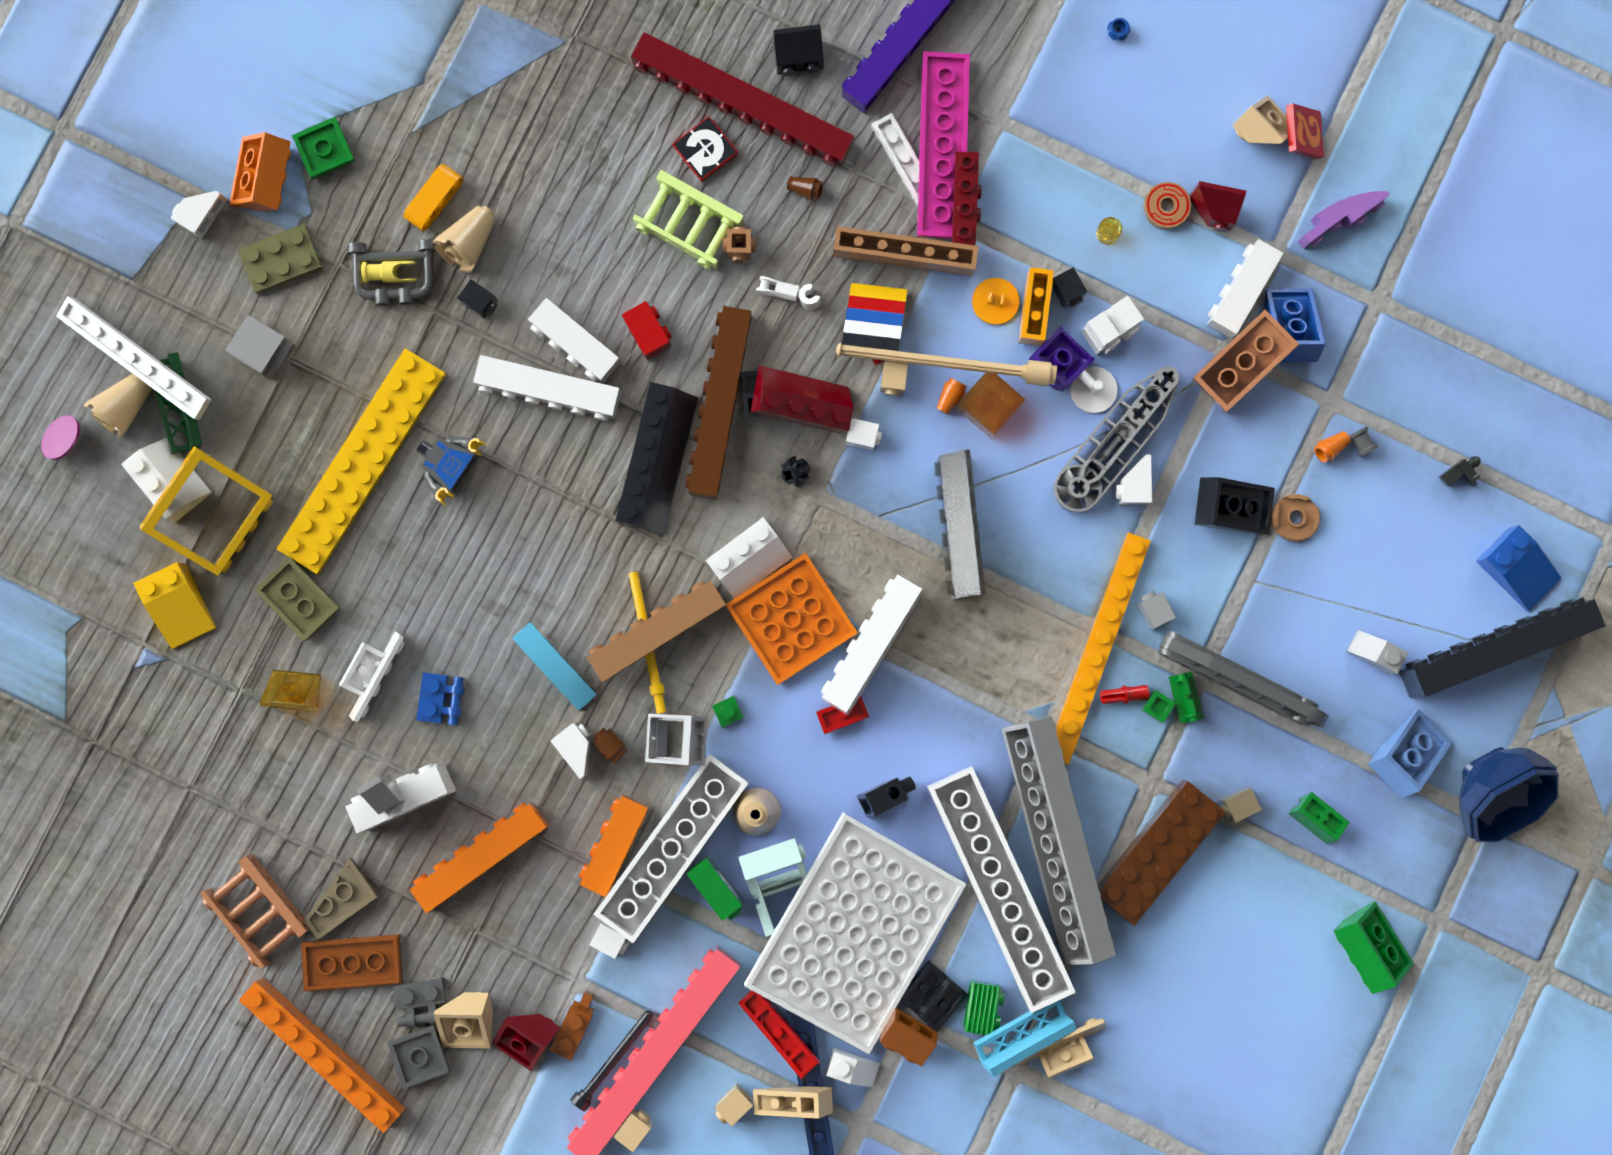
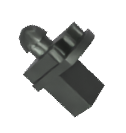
(1462, 468)

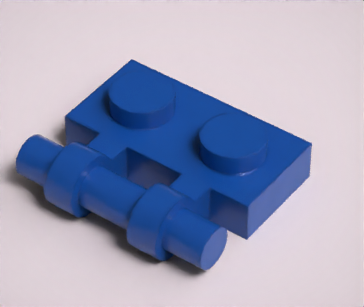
(433, 698)

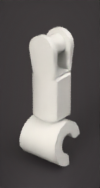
(789, 292)

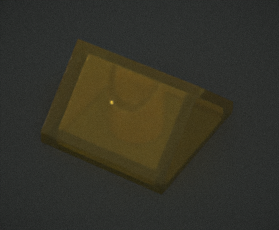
(292, 691)

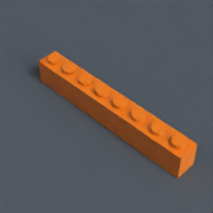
(322, 1054)

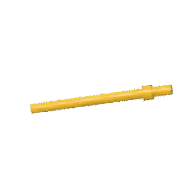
(656, 687)

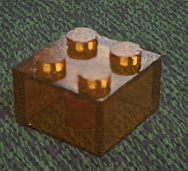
(990, 403)

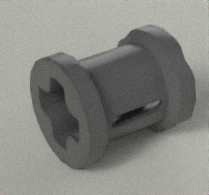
(1363, 441)

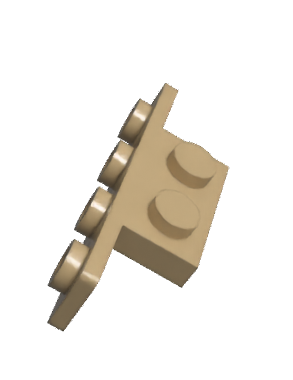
(1068, 1051)

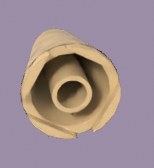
(466, 238)
(119, 404)
(760, 800)

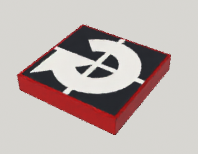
(705, 149)

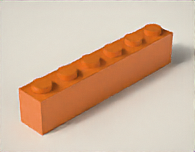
(479, 857)

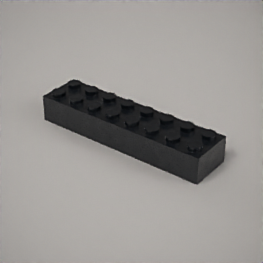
(1501, 647)

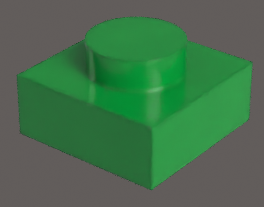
(1158, 706)
(727, 711)

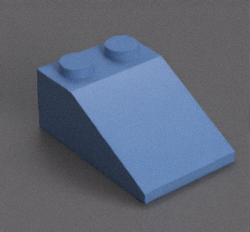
(1410, 754)

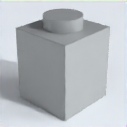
(1155, 609)

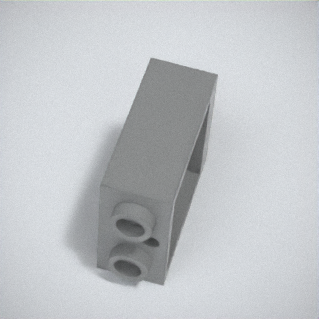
(693, 739)

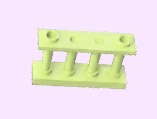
(688, 197)

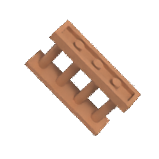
(265, 888)

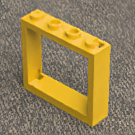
(172, 490)

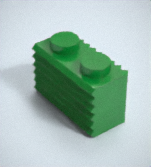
(982, 1007)

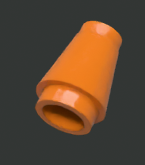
(950, 395)
(1331, 447)

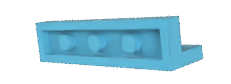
(1025, 1041)

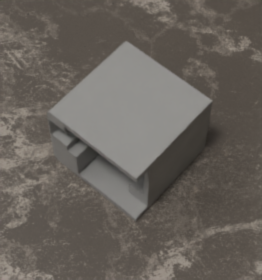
(259, 347)

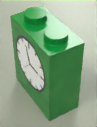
(716, 889)

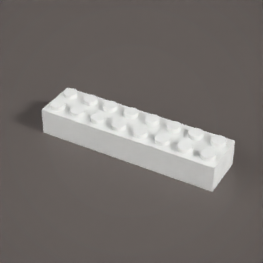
(671, 848)

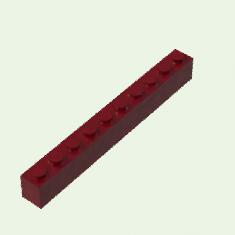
(742, 100)

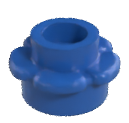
(1118, 23)

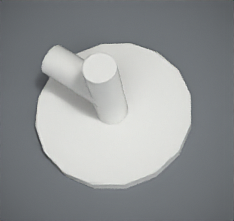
(1094, 390)

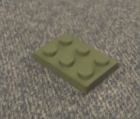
(280, 259)
(297, 599)

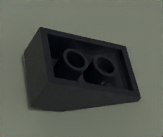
(1234, 505)

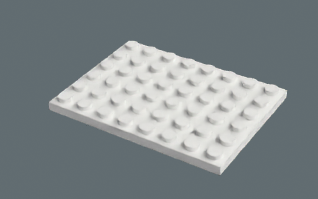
(855, 933)

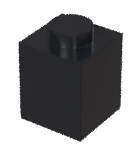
(1069, 288)
(478, 299)

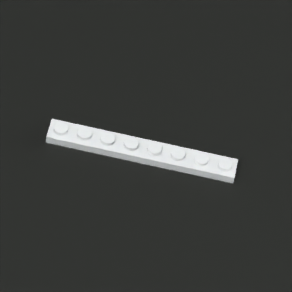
(133, 358)

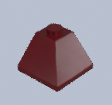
(1217, 204)
(525, 1038)

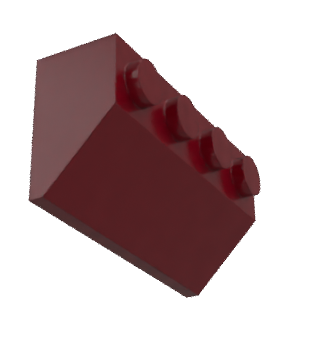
(802, 400)

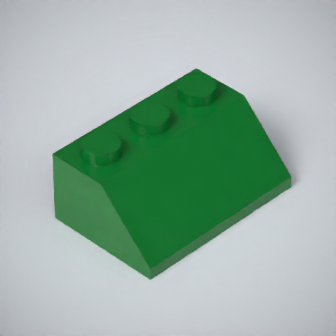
(1374, 948)

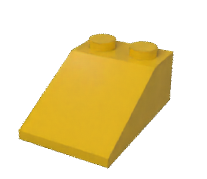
(175, 604)

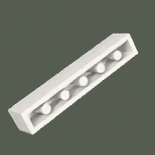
(547, 387)
(872, 645)

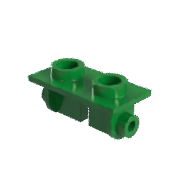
(1186, 697)

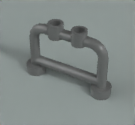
(405, 295)

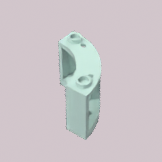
(769, 861)

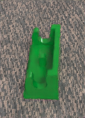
(1319, 818)

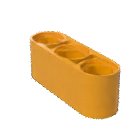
(433, 197)

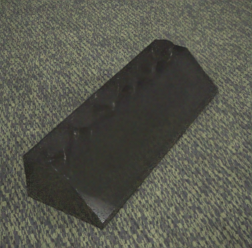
(960, 524)

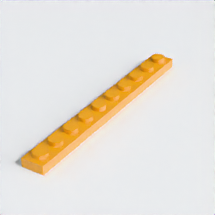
(1100, 643)

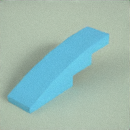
(554, 666)

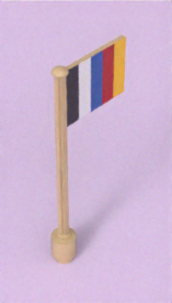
(875, 331)

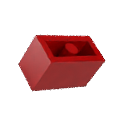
(646, 329)

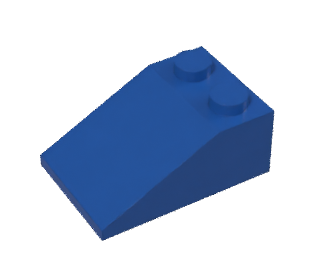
(1298, 315)
(1520, 567)

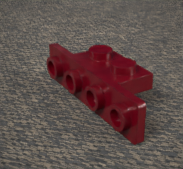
(965, 198)

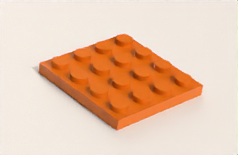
(791, 618)

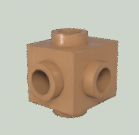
(736, 237)

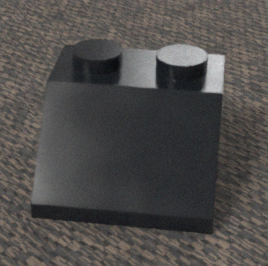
(798, 49)

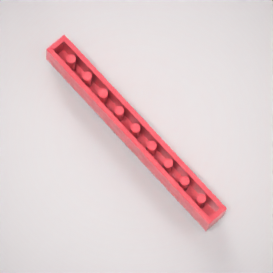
(654, 1055)

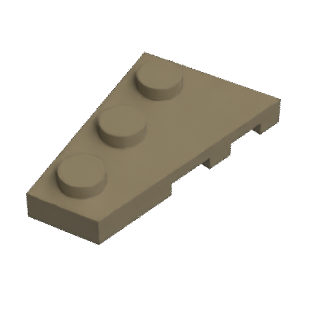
(343, 898)

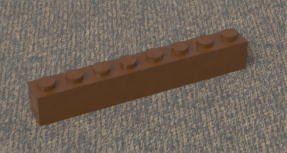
(720, 402)

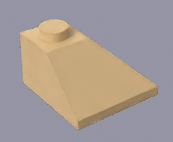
(1263, 123)
(466, 1021)

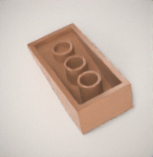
(1245, 361)

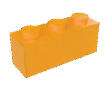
(1036, 306)

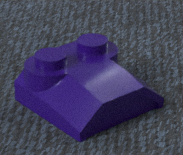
(1066, 355)

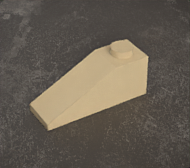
(793, 1101)

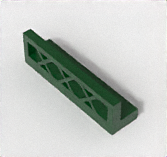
(190, 425)

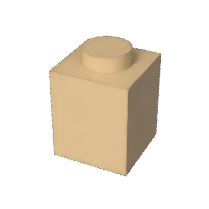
(893, 378)
(733, 1105)
(633, 1129)

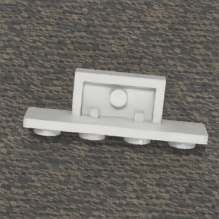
(367, 671)

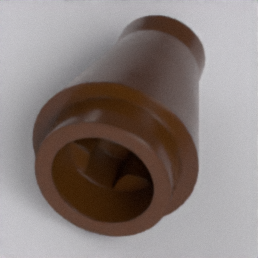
(806, 187)

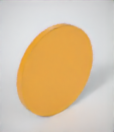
(995, 301)

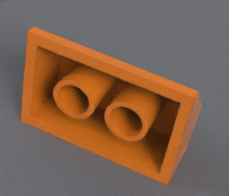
(260, 172)

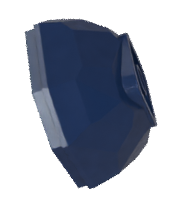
(1506, 792)

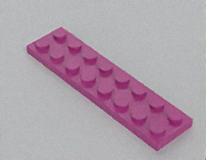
(941, 136)

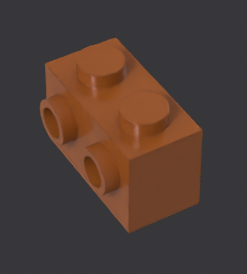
(908, 1037)

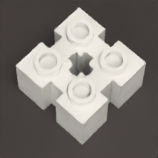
(1110, 326)

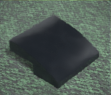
(933, 996)

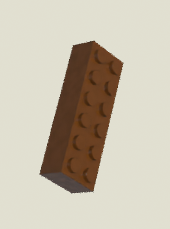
(1159, 851)

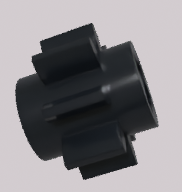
(795, 471)

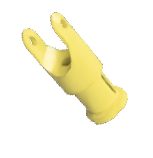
(385, 272)

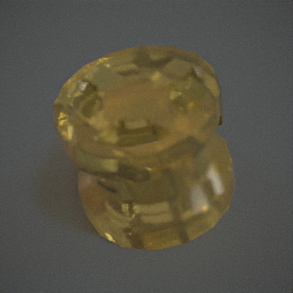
(1113, 227)

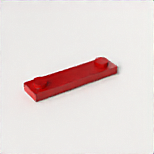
(779, 1033)

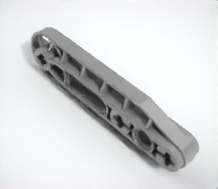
(1124, 429)

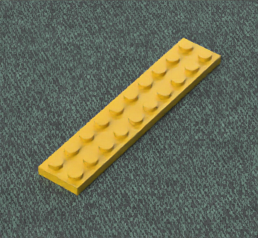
(361, 461)

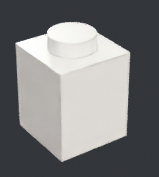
(863, 434)
(609, 941)

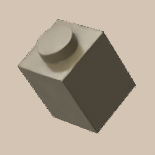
(1240, 805)

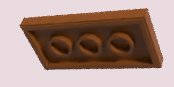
(351, 962)

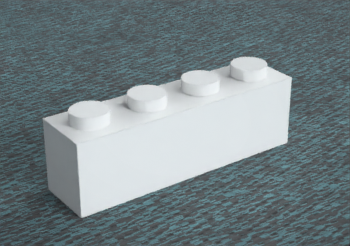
(1244, 289)
(574, 341)

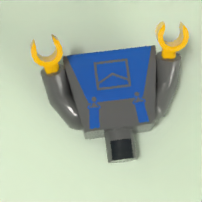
(448, 463)

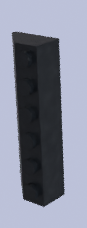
(656, 458)

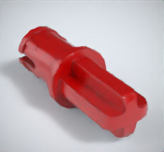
(1124, 694)

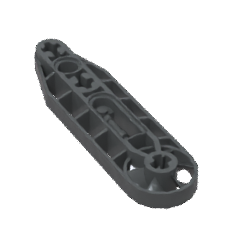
(1241, 680)

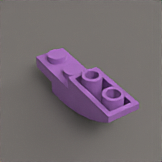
(1345, 213)

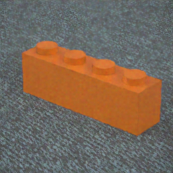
(614, 845)

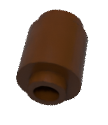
(609, 745)

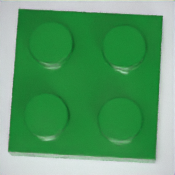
(323, 148)

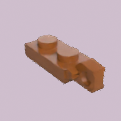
(573, 1027)

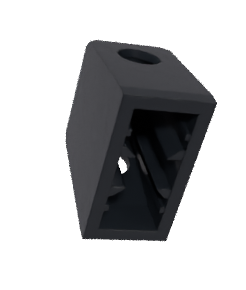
(878, 800)

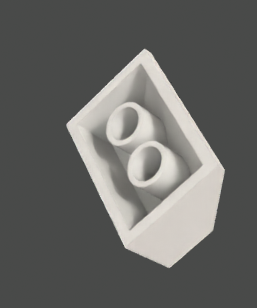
(153, 470)
(749, 558)

